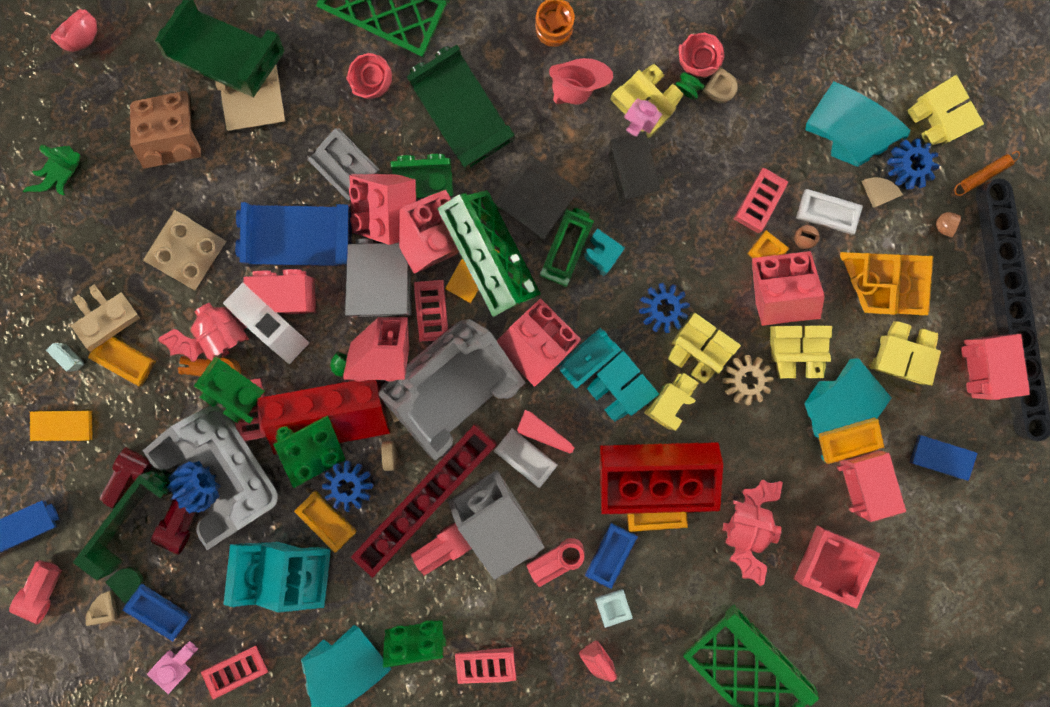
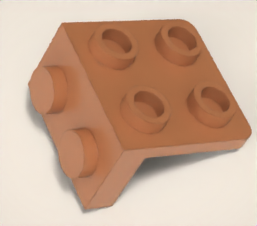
(162, 130)

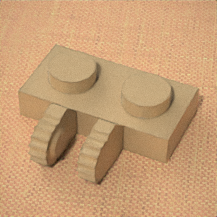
(105, 320)

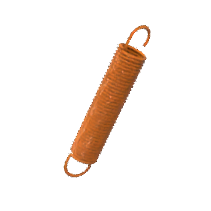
(987, 173)

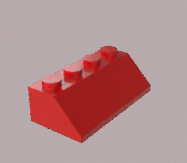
(351, 406)
(660, 478)

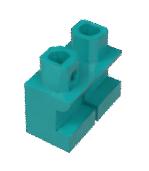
(629, 398)

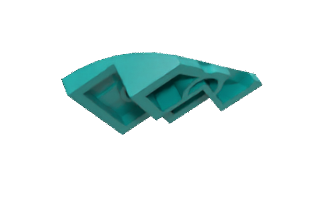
(855, 125)
(847, 400)
(342, 670)

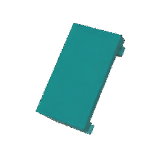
(604, 254)
(588, 358)

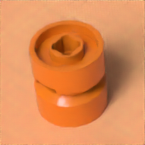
(554, 22)

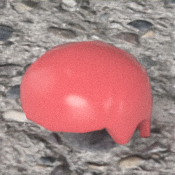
(76, 31)
(701, 55)
(369, 76)

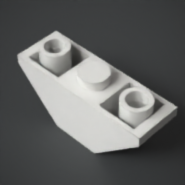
(266, 323)

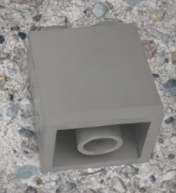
(377, 280)
(495, 525)

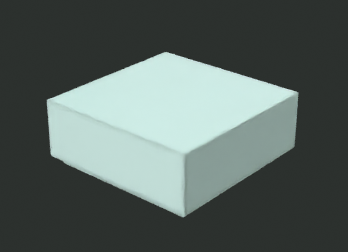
(65, 356)
(613, 608)

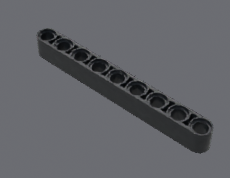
(1019, 295)

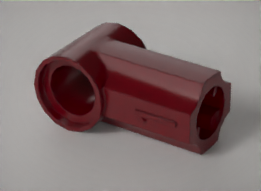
(126, 470)
(173, 530)

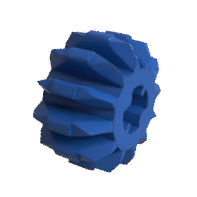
(902, 162)
(670, 299)
(193, 487)
(346, 496)

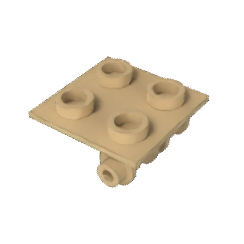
(246, 112)
(184, 250)

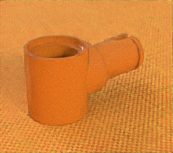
(198, 367)

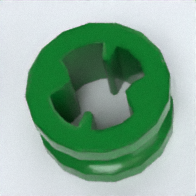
(689, 86)

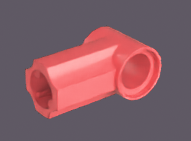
(446, 546)
(554, 563)
(33, 600)

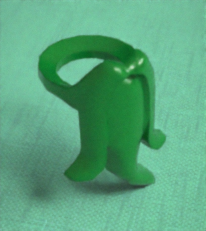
(57, 170)

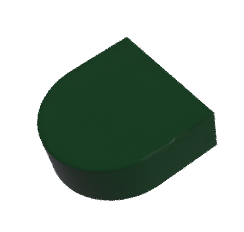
(125, 582)

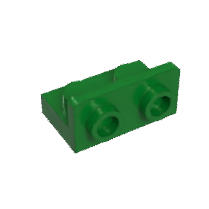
(429, 174)
(230, 389)

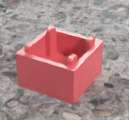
(996, 367)
(872, 485)
(836, 566)

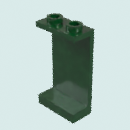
(219, 49)
(460, 107)
(97, 559)

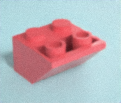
(377, 204)
(423, 233)
(787, 288)
(284, 293)
(538, 342)
(379, 351)

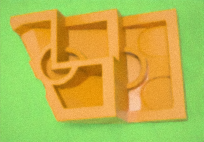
(891, 282)

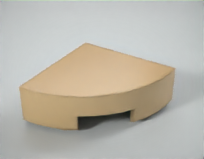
(880, 190)
(102, 609)

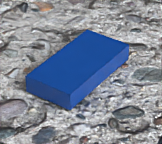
(943, 457)
(611, 555)
(156, 612)

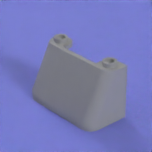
(450, 384)
(216, 443)

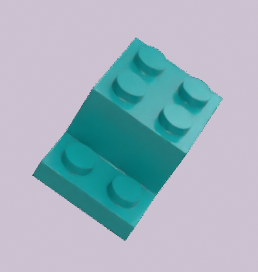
(277, 576)

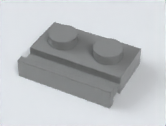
(338, 159)

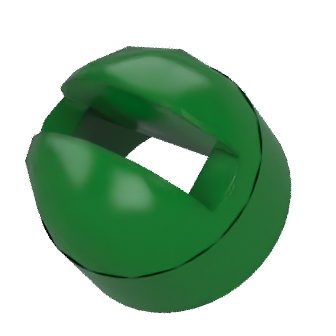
(338, 363)

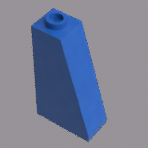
(27, 524)

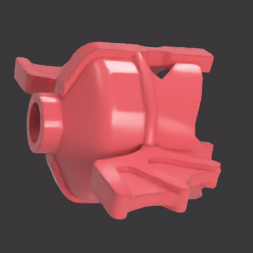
(213, 331)
(753, 529)

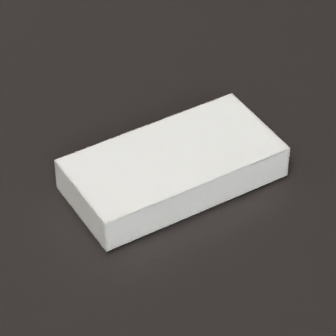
(829, 211)
(525, 458)

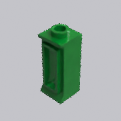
(576, 217)

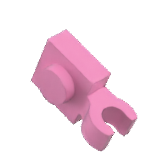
(642, 116)
(172, 668)

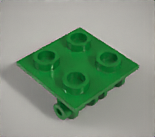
(308, 450)
(413, 643)

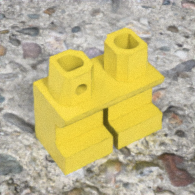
(643, 87)
(935, 107)
(800, 344)
(712, 355)
(907, 359)
(671, 398)

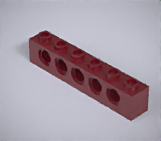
(423, 500)

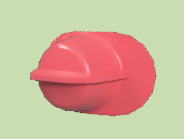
(577, 80)

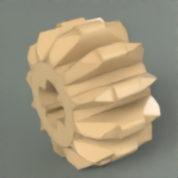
(753, 371)

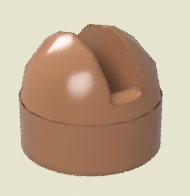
(948, 223)
(805, 242)

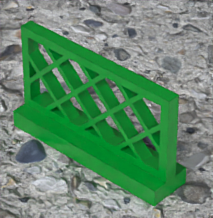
(390, 37)
(477, 249)
(763, 650)

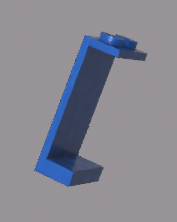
(293, 235)

